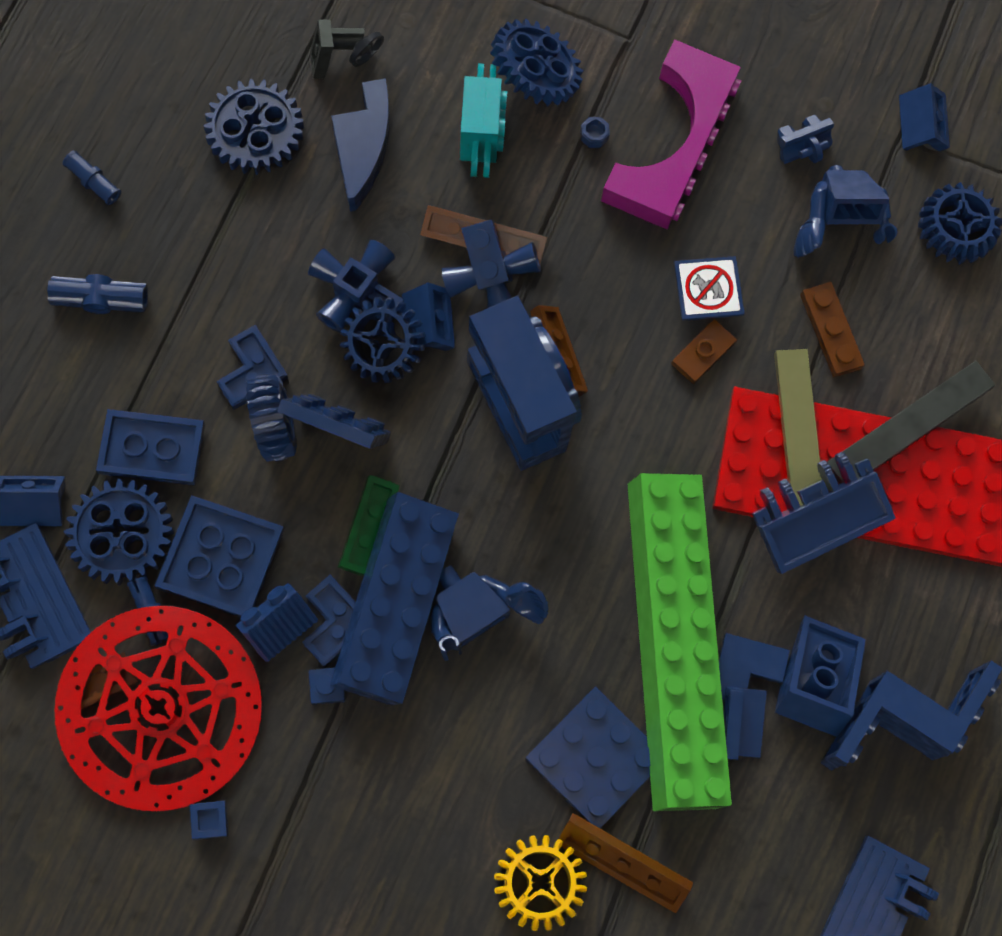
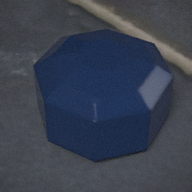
(594, 132)

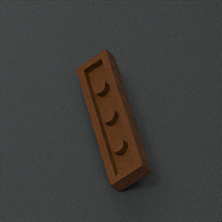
(447, 226)
(625, 863)

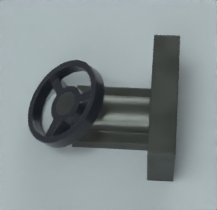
(329, 39)

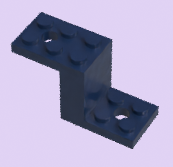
(914, 716)

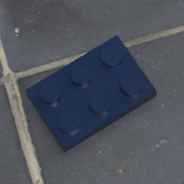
(150, 447)

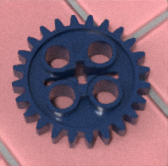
(536, 62)
(230, 116)
(117, 560)

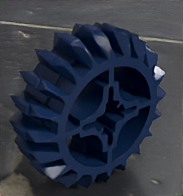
(968, 215)
(385, 325)
(271, 429)

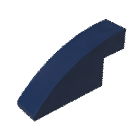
(363, 141)

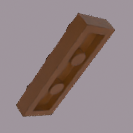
(553, 323)
(832, 329)

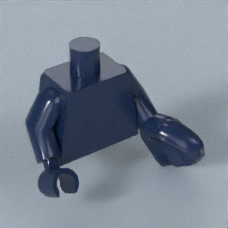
(845, 199)
(476, 605)

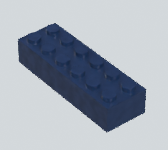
(394, 599)

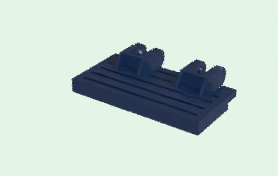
(828, 515)
(37, 600)
(874, 890)

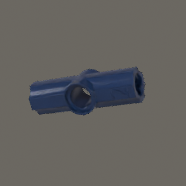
(97, 294)

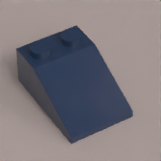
(821, 677)

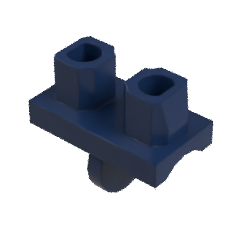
(806, 142)

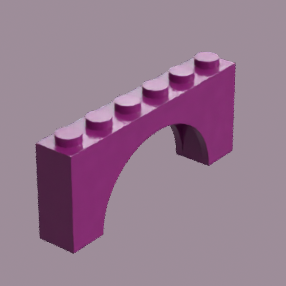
(657, 189)

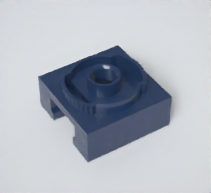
(523, 381)

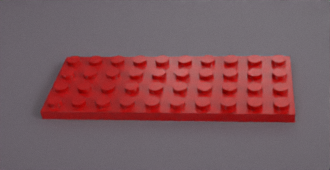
(938, 487)

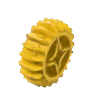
(561, 860)

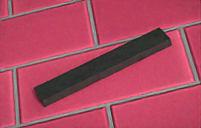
(918, 419)

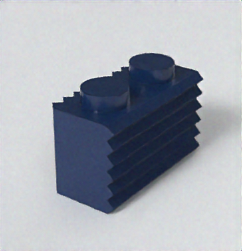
(276, 621)

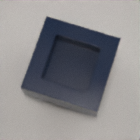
(320, 687)
(209, 820)

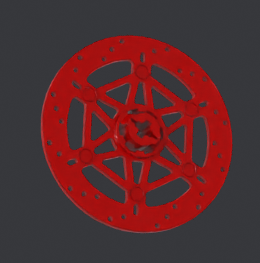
(89, 657)

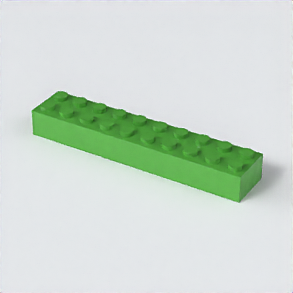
(678, 643)

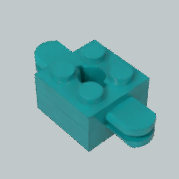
(482, 119)

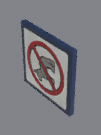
(709, 288)

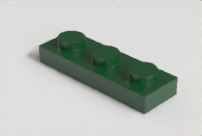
(366, 524)

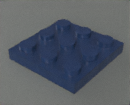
(335, 420)
(219, 557)
(594, 758)

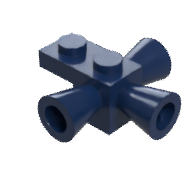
(490, 264)
(352, 282)

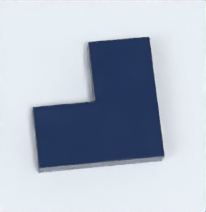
(256, 361)
(337, 609)
(746, 658)

